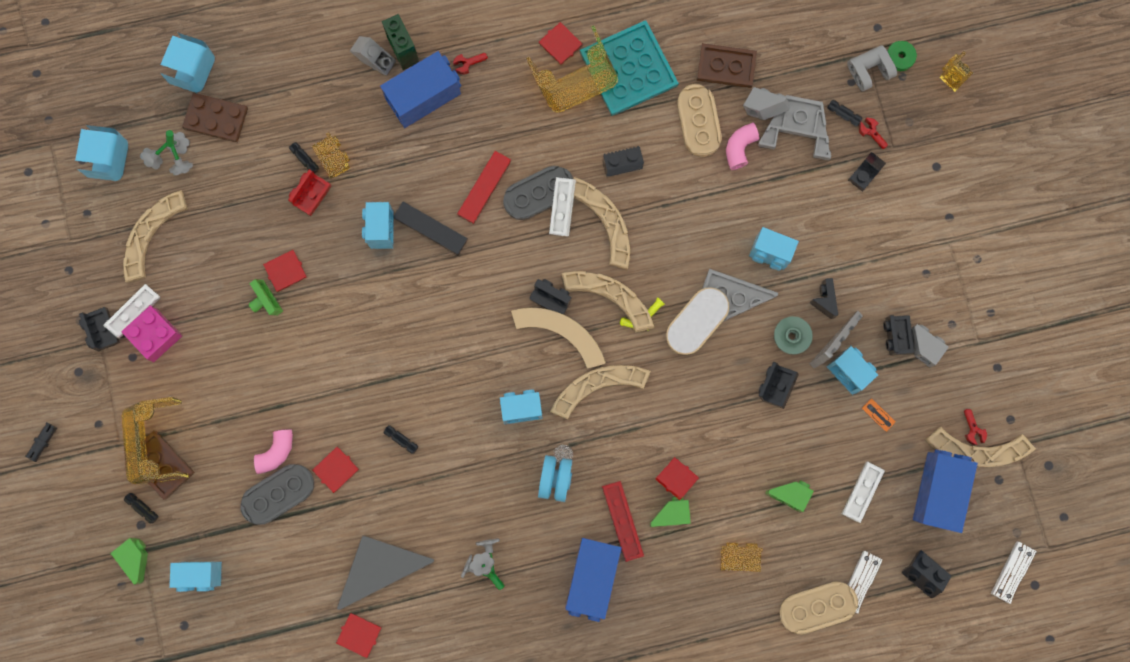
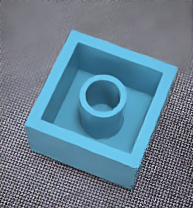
(378, 225)
(773, 249)
(852, 370)
(521, 407)
(188, 575)

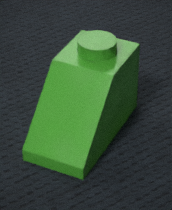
(793, 495)
(673, 513)
(132, 559)

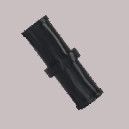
(41, 442)

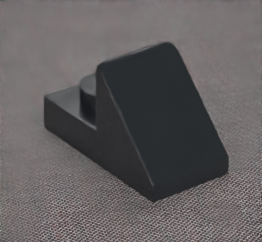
(867, 171)
(827, 304)

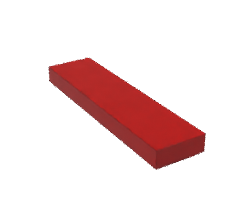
(484, 187)
(622, 521)

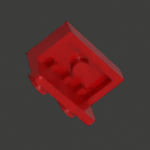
(309, 192)

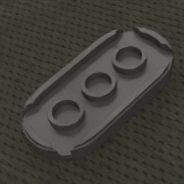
(533, 193)
(277, 494)

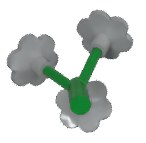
(177, 144)
(483, 563)

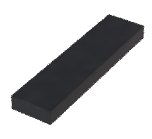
(430, 228)

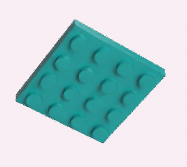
(639, 67)

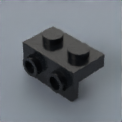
(550, 297)
(899, 335)
(98, 336)
(777, 385)
(927, 574)

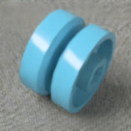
(555, 478)

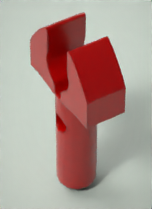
(468, 62)
(872, 132)
(970, 437)

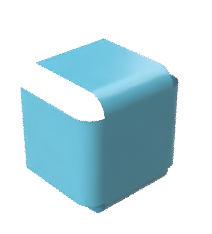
(191, 59)
(104, 149)

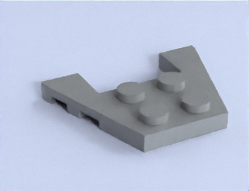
(803, 119)

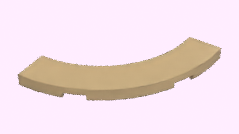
(611, 220)
(144, 230)
(613, 290)
(564, 326)
(596, 380)
(985, 457)

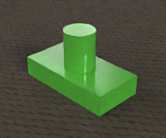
(264, 299)

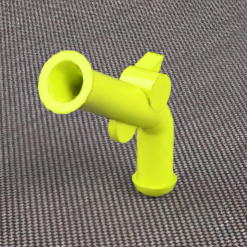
(652, 310)

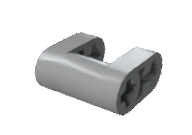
(876, 57)

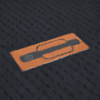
(878, 415)

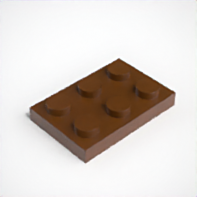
(726, 65)
(215, 117)
(168, 461)

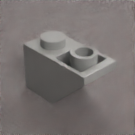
(372, 55)
(764, 104)
(926, 346)

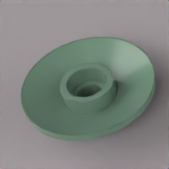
(799, 328)

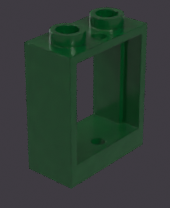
(400, 41)

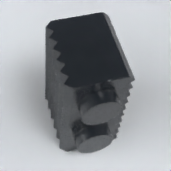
(623, 161)

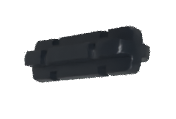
(844, 112)
(303, 157)
(400, 439)
(141, 508)

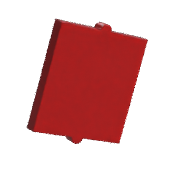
(560, 43)
(285, 270)
(335, 469)
(677, 478)
(358, 635)

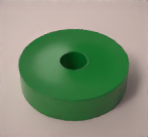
(906, 50)

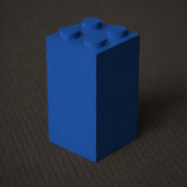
(421, 89)
(945, 490)
(592, 579)

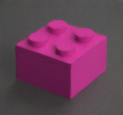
(151, 333)

